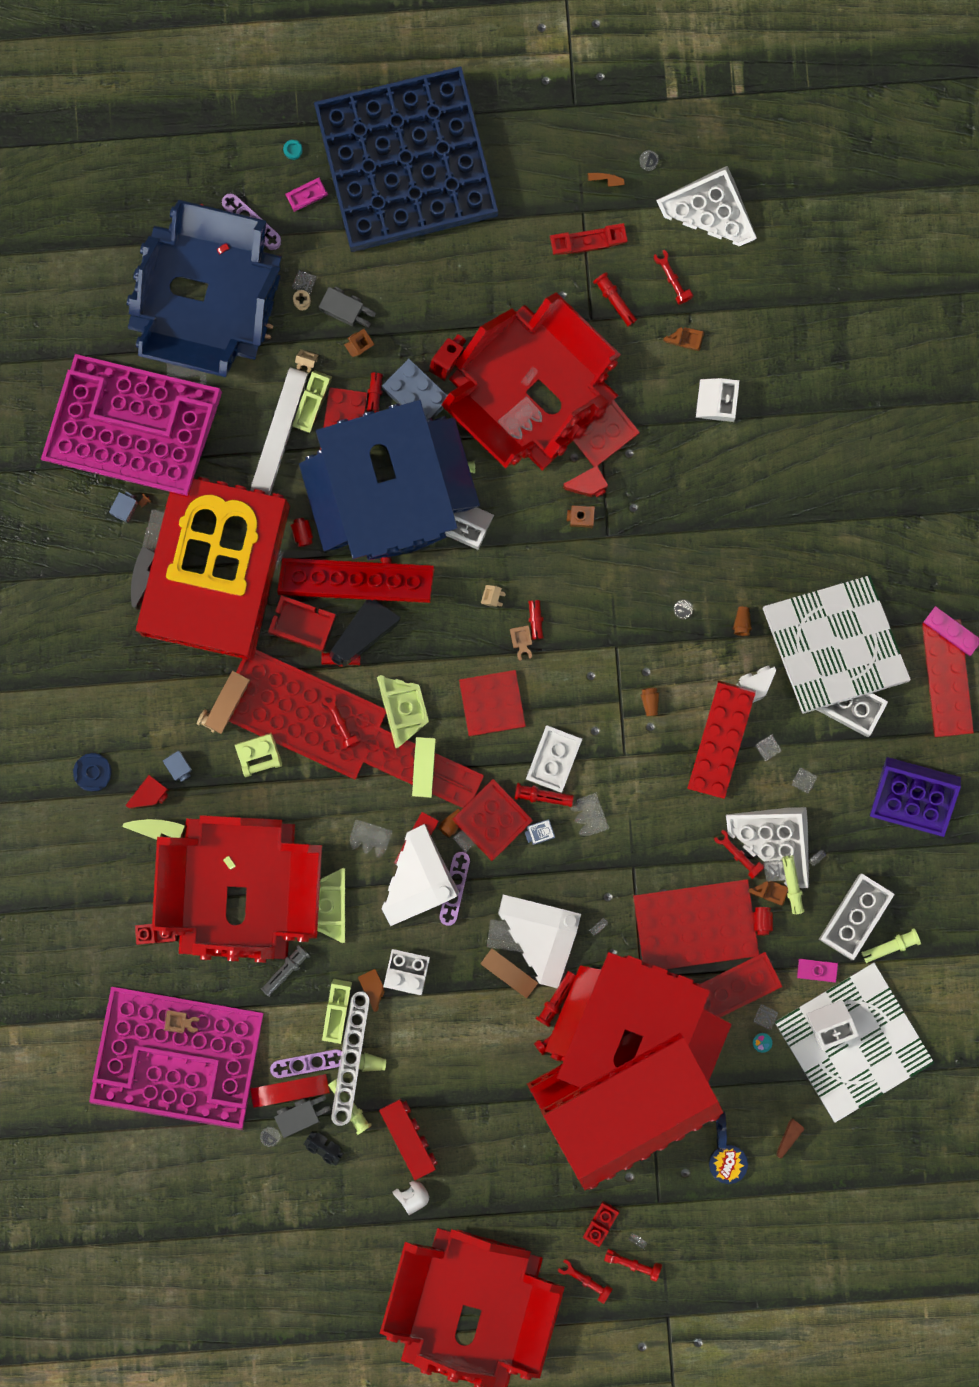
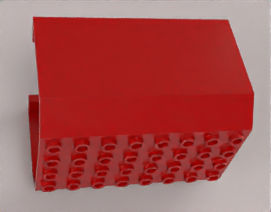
(628, 1109)

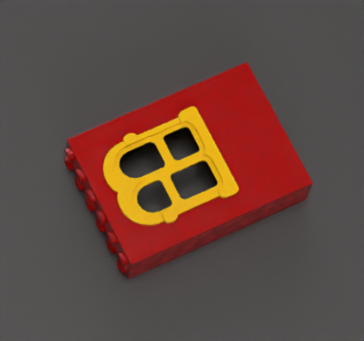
(207, 609)

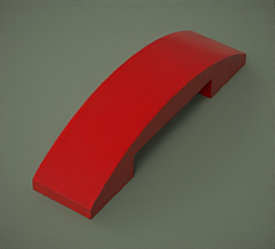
(588, 240)
(289, 1090)

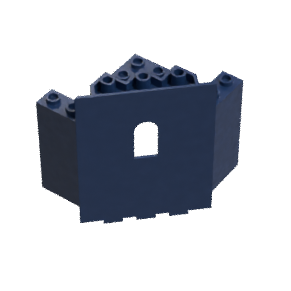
(237, 298)
(397, 513)

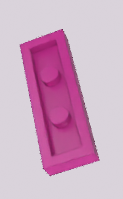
(952, 631)

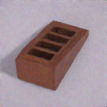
(791, 1134)

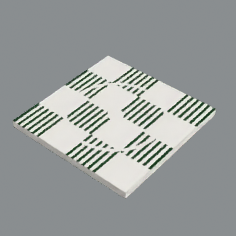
(836, 644)
(864, 1066)

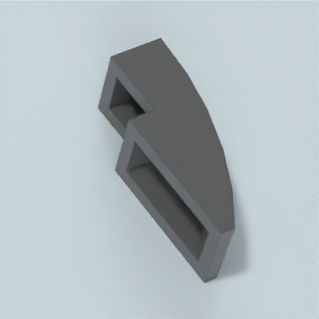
(140, 576)

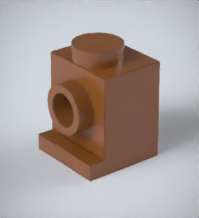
(358, 343)
(586, 522)

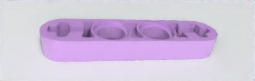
(244, 207)
(460, 887)
(307, 1061)

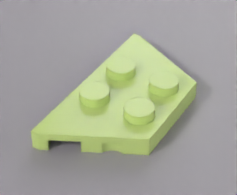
(403, 708)
(332, 906)

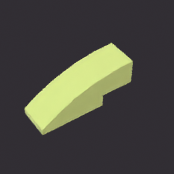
(312, 401)
(423, 767)
(156, 828)
(336, 1011)

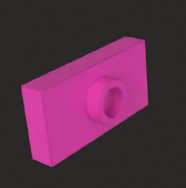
(306, 194)
(817, 970)

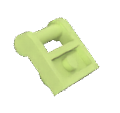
(255, 749)

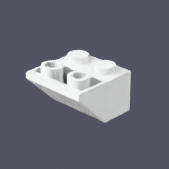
(717, 399)
(471, 527)
(758, 682)
(406, 972)
(832, 1025)

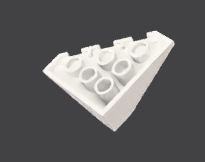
(711, 205)
(774, 835)
(420, 879)
(543, 934)

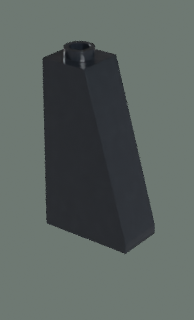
(365, 629)

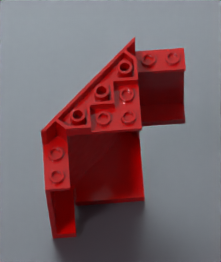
(569, 362)
(278, 877)
(634, 999)
(484, 1275)

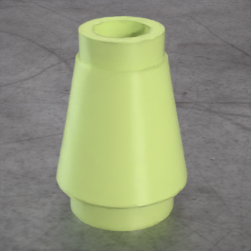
(371, 1063)

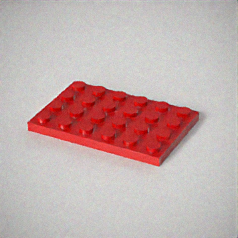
(696, 925)

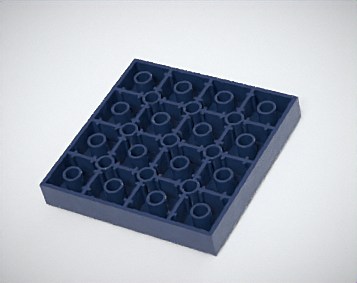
(406, 159)

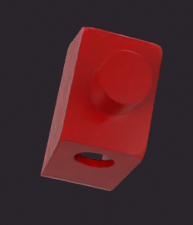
(447, 356)

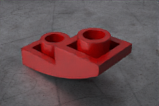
(146, 935)
(601, 1224)

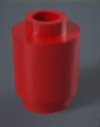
(302, 532)
(763, 920)

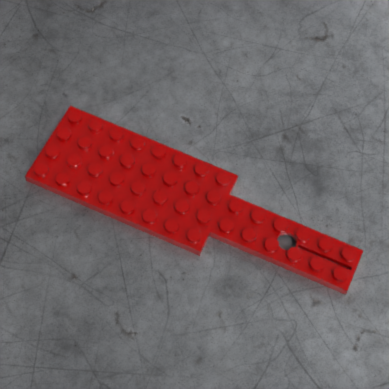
(291, 708)

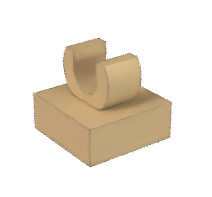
(306, 358)
(491, 596)

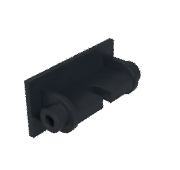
(329, 1153)

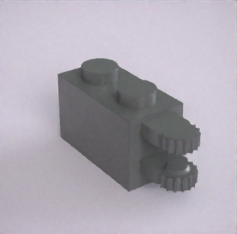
(344, 308)
(299, 1117)

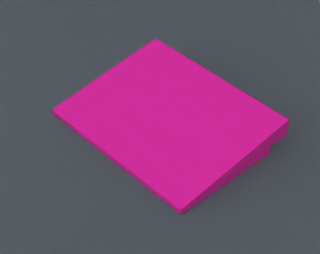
(131, 424)
(174, 1073)

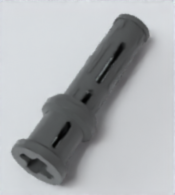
(291, 963)

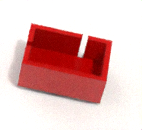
(302, 624)

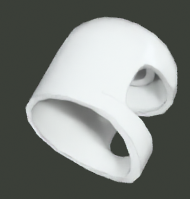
(413, 1198)

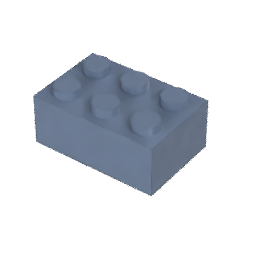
(412, 384)

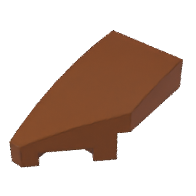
(612, 180)
(686, 338)
(771, 891)
(372, 987)

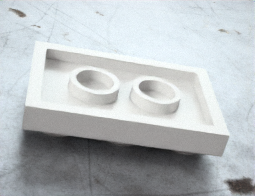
(553, 759)

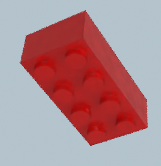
(407, 1138)

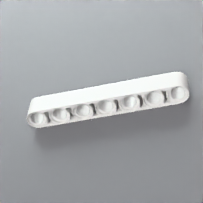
(279, 430)
(344, 1066)

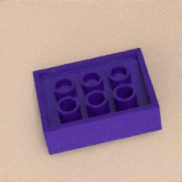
(915, 796)

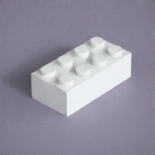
(857, 713)
(856, 916)

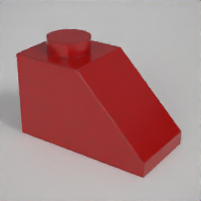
(588, 483)
(148, 794)

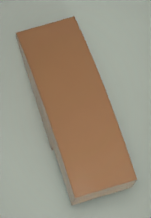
(227, 702)
(509, 973)

